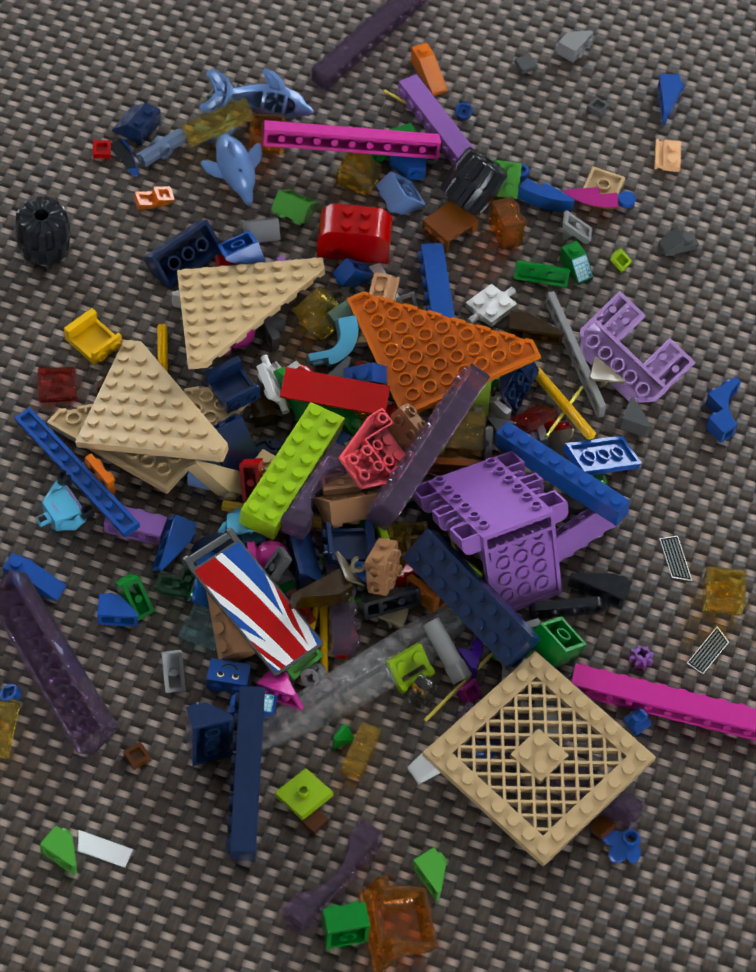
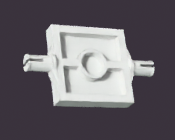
(491, 305)
(271, 384)

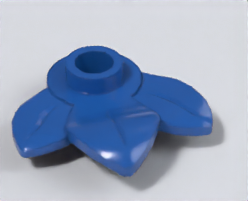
(621, 848)

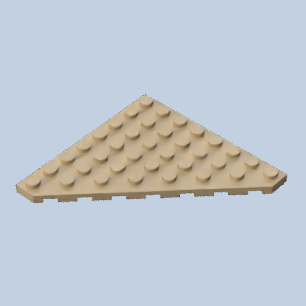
(231, 300)
(148, 413)
(156, 470)

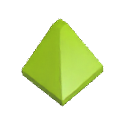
(620, 260)

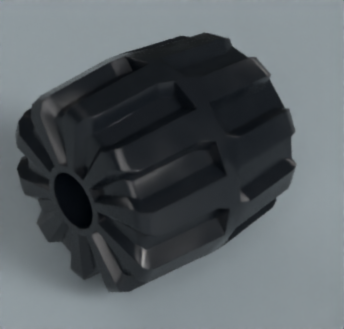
(473, 181)
(42, 231)

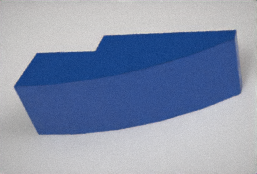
(545, 196)

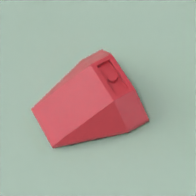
(372, 452)

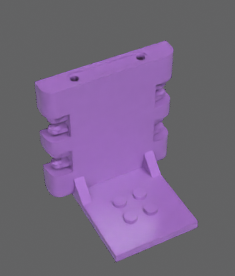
(505, 520)

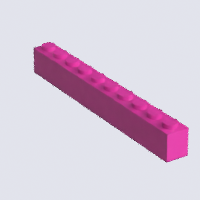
(351, 139)
(666, 701)

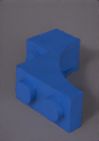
(721, 422)

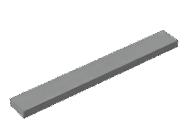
(576, 355)

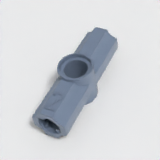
(161, 147)

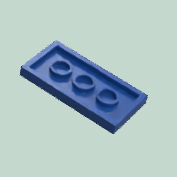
(602, 455)

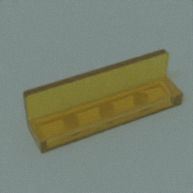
(218, 122)

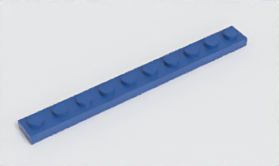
(80, 474)

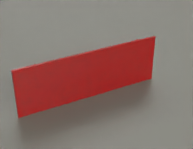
(334, 391)

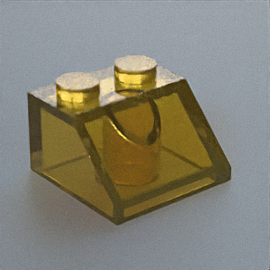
(358, 172)

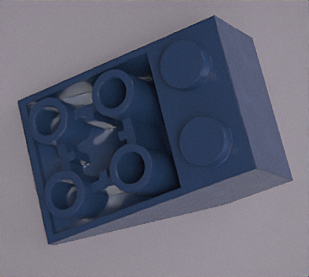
(516, 385)

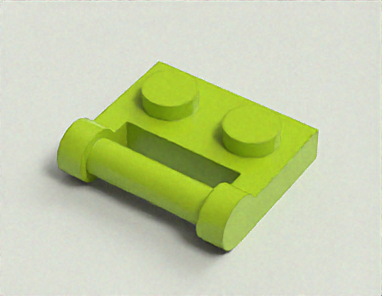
(405, 663)

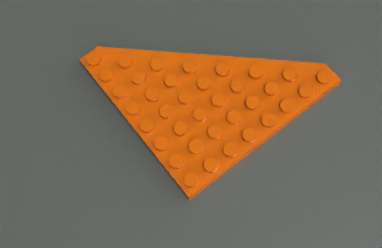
(430, 349)

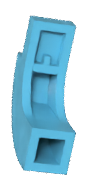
(347, 336)

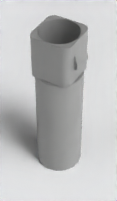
(446, 650)

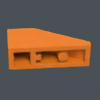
(428, 68)

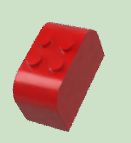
(354, 233)

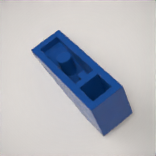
(669, 92)
(175, 538)
(44, 582)

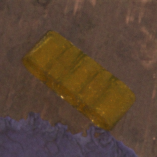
(361, 750)

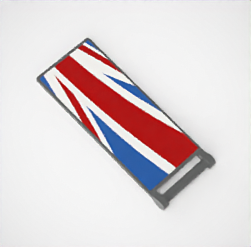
(254, 603)

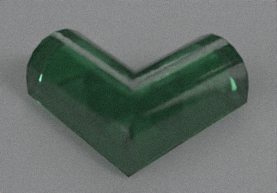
(174, 586)

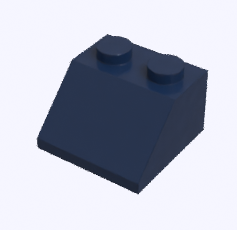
(138, 123)

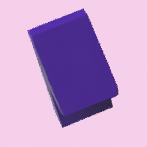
(473, 656)

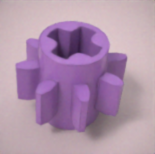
(641, 657)

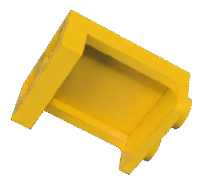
(92, 337)

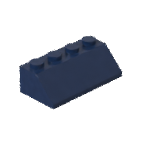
(184, 251)
(304, 560)
(208, 733)

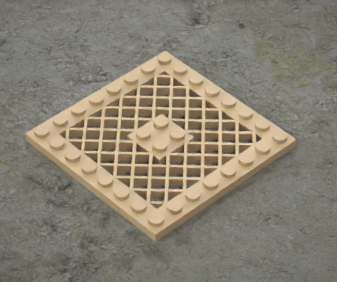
(539, 757)

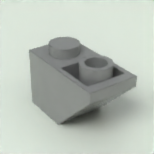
(574, 44)

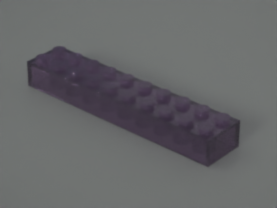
(426, 446)
(54, 665)

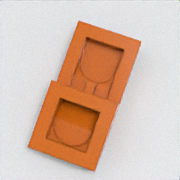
(152, 199)

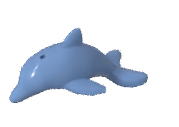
(262, 98)
(234, 164)

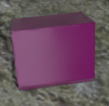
(469, 692)

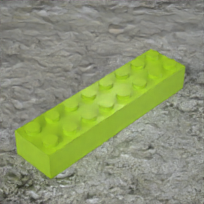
(290, 470)

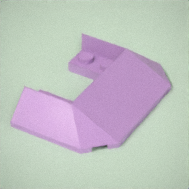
(642, 380)

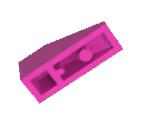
(281, 688)

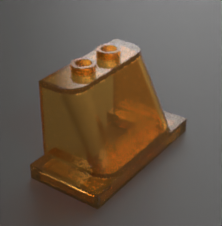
(398, 922)

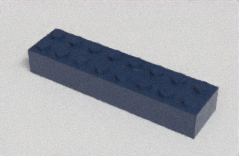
(471, 598)
(247, 769)

